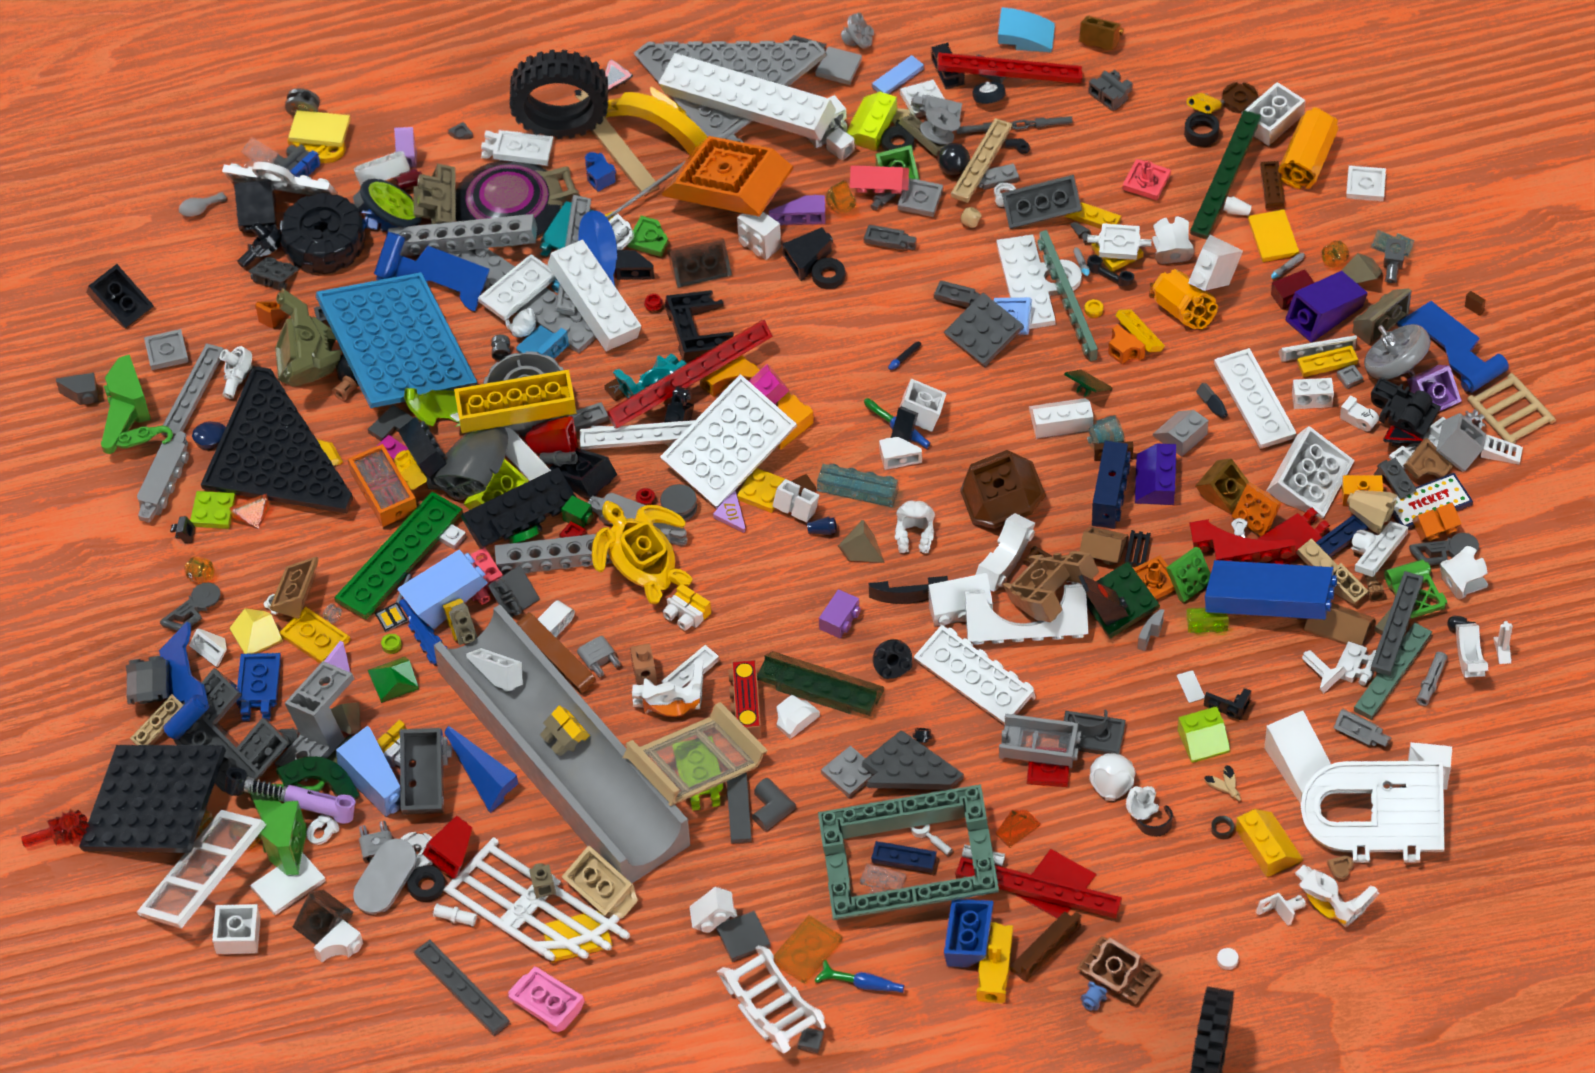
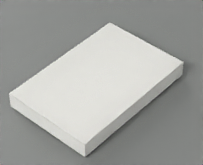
(283, 890)

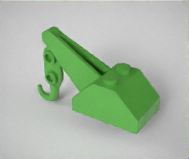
(126, 407)
(284, 829)

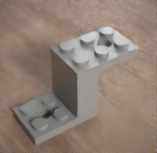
(312, 714)

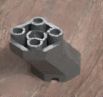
(147, 680)

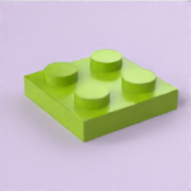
(212, 509)

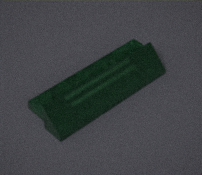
(819, 684)

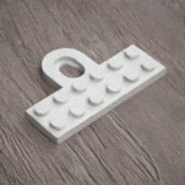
(281, 178)
(1027, 275)

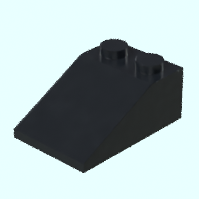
(119, 296)
(588, 474)

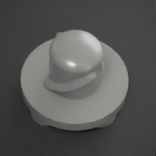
(857, 32)

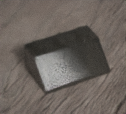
(699, 262)

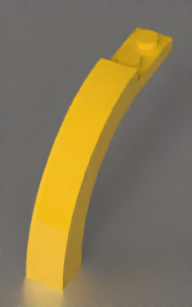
(661, 114)

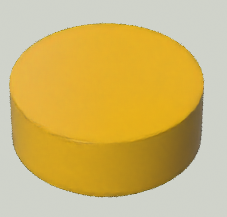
(1094, 308)

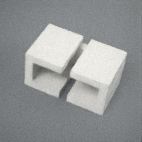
(788, 500)

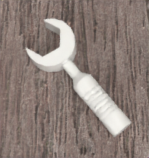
(921, 833)

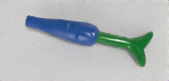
(916, 437)
(861, 980)

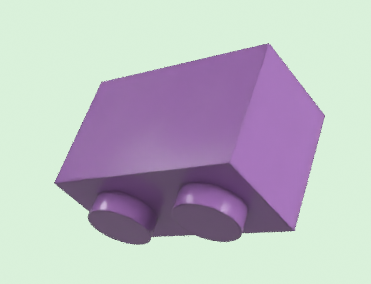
(839, 614)

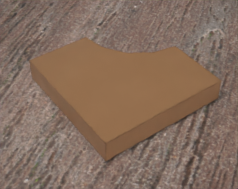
(1427, 461)

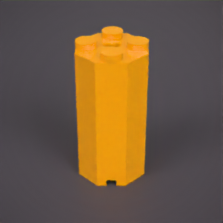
(1308, 148)

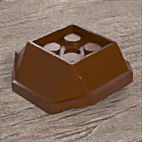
(993, 505)

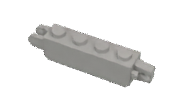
(162, 477)
(674, 534)

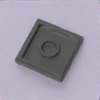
(742, 936)

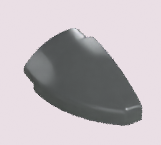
(472, 461)

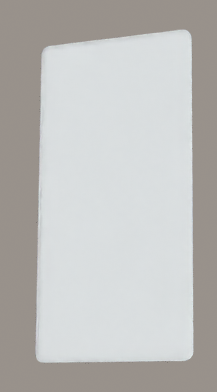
(1190, 686)

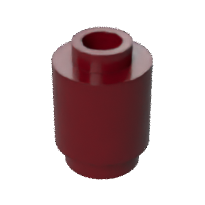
(408, 179)

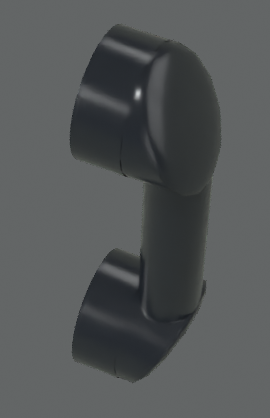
(1124, 279)

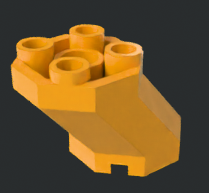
(1184, 301)

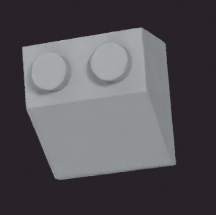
(1184, 430)

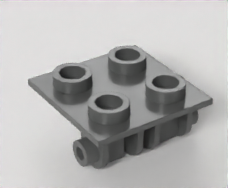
(272, 273)
(514, 591)

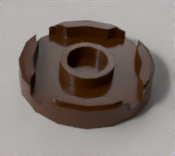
(1239, 96)

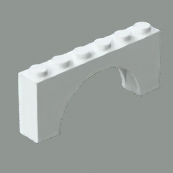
(986, 625)

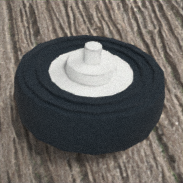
(989, 92)

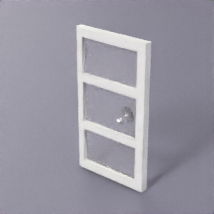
(202, 869)

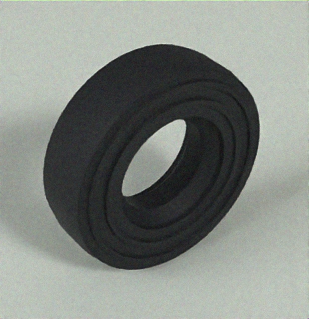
(896, 131)
(828, 263)
(426, 872)

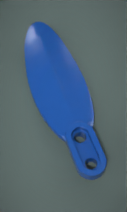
(600, 239)

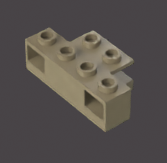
(436, 195)

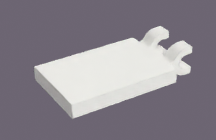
(517, 147)

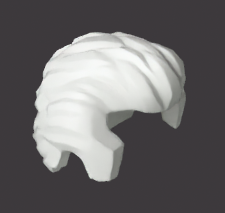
(523, 323)
(1140, 802)

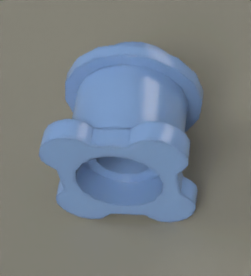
(1093, 996)

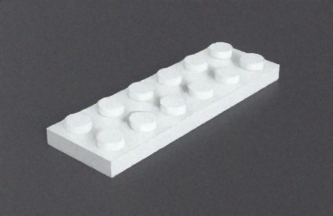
(1255, 398)

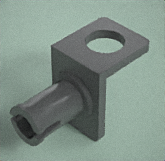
(1393, 261)

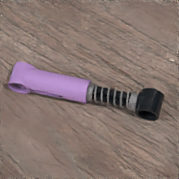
(338, 807)

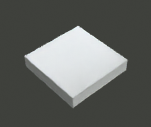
(1366, 183)

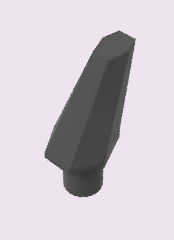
(882, 199)
(1081, 231)

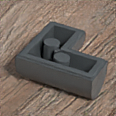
(776, 805)

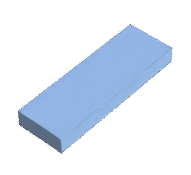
(898, 75)

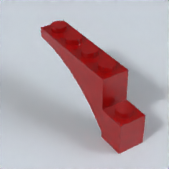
(1237, 548)

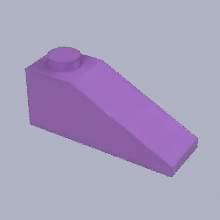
(801, 211)

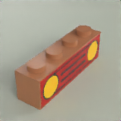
(745, 695)

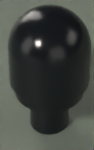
(1455, 620)

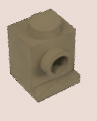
(540, 878)

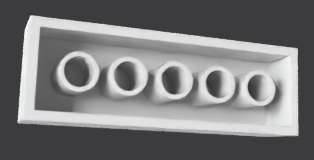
(594, 295)

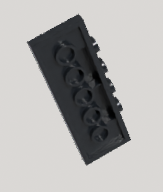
(518, 508)

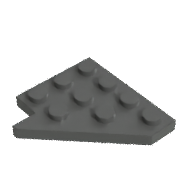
(909, 765)

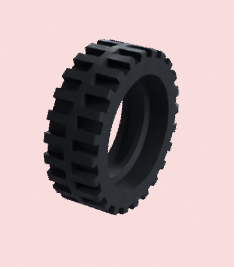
(563, 69)

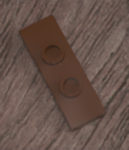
(1272, 184)

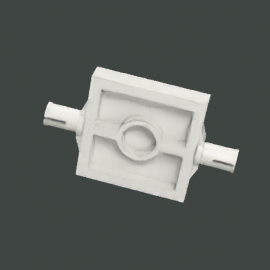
(1119, 241)

